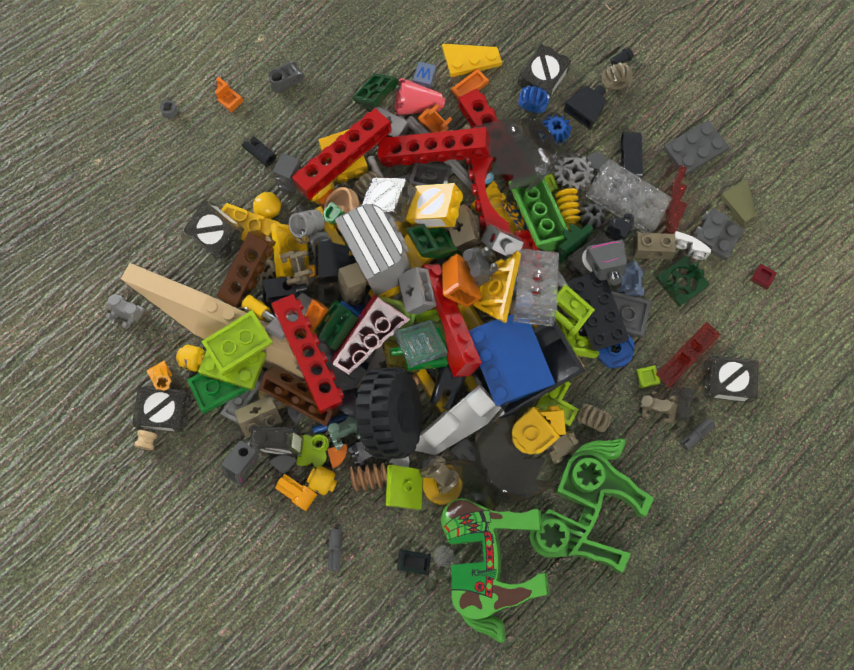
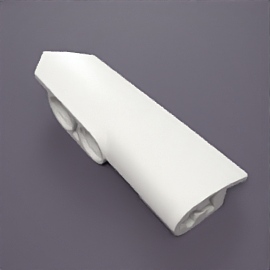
(461, 421)

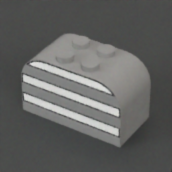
(375, 245)

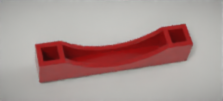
(477, 173)
(461, 350)

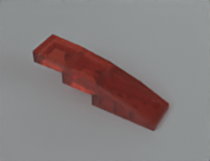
(676, 208)
(688, 354)

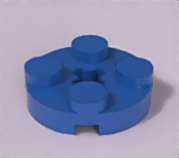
(620, 359)

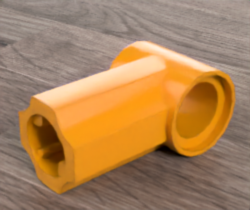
(160, 376)
(299, 494)

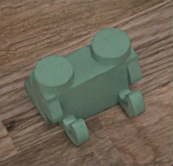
(341, 430)

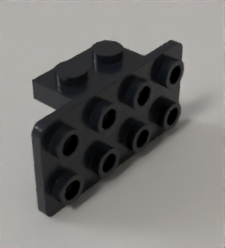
(605, 324)

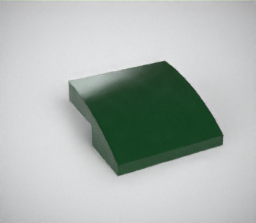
(432, 241)
(336, 325)

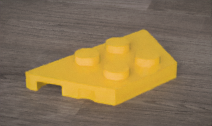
(499, 289)

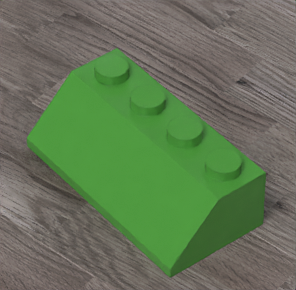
(541, 215)

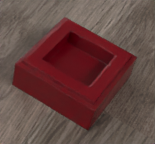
(763, 276)

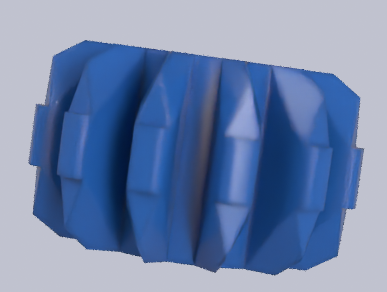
(534, 99)
(562, 126)

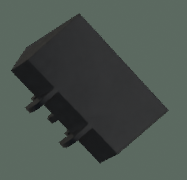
(560, 360)

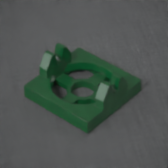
(364, 94)
(574, 240)
(673, 291)

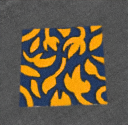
(513, 210)

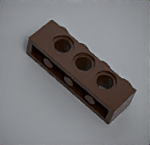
(245, 258)
(294, 393)

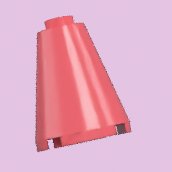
(416, 98)

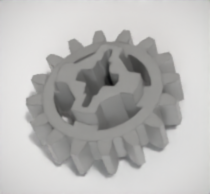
(582, 176)

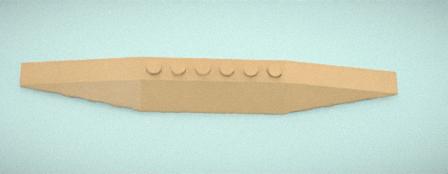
(203, 313)

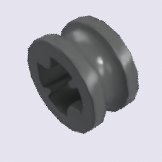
(168, 114)

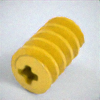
(567, 206)

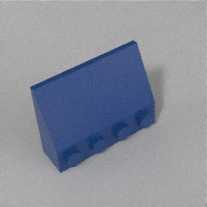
(511, 360)

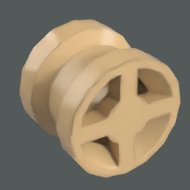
(145, 440)

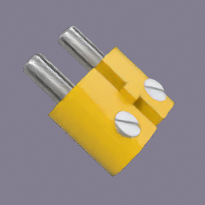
(259, 309)

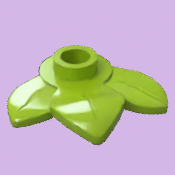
(311, 452)

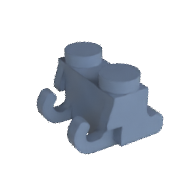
(631, 281)

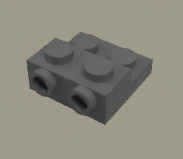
(430, 174)
(718, 233)

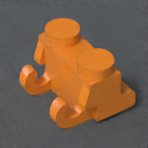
(433, 120)

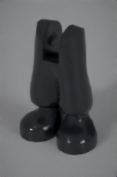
(447, 385)

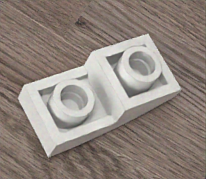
(695, 247)

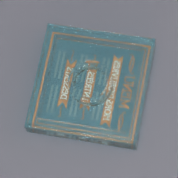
(420, 343)

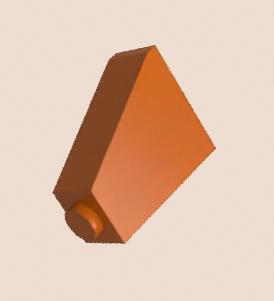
(458, 282)

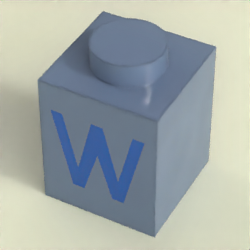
(425, 74)

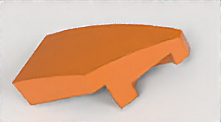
(226, 96)

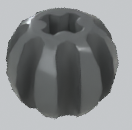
(592, 215)

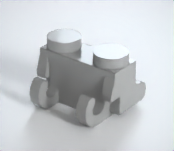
(124, 310)

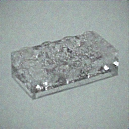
(628, 194)
(540, 307)

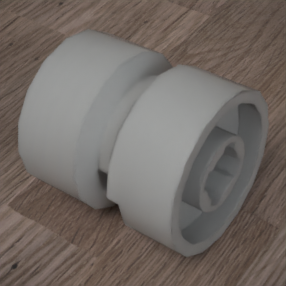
(306, 223)

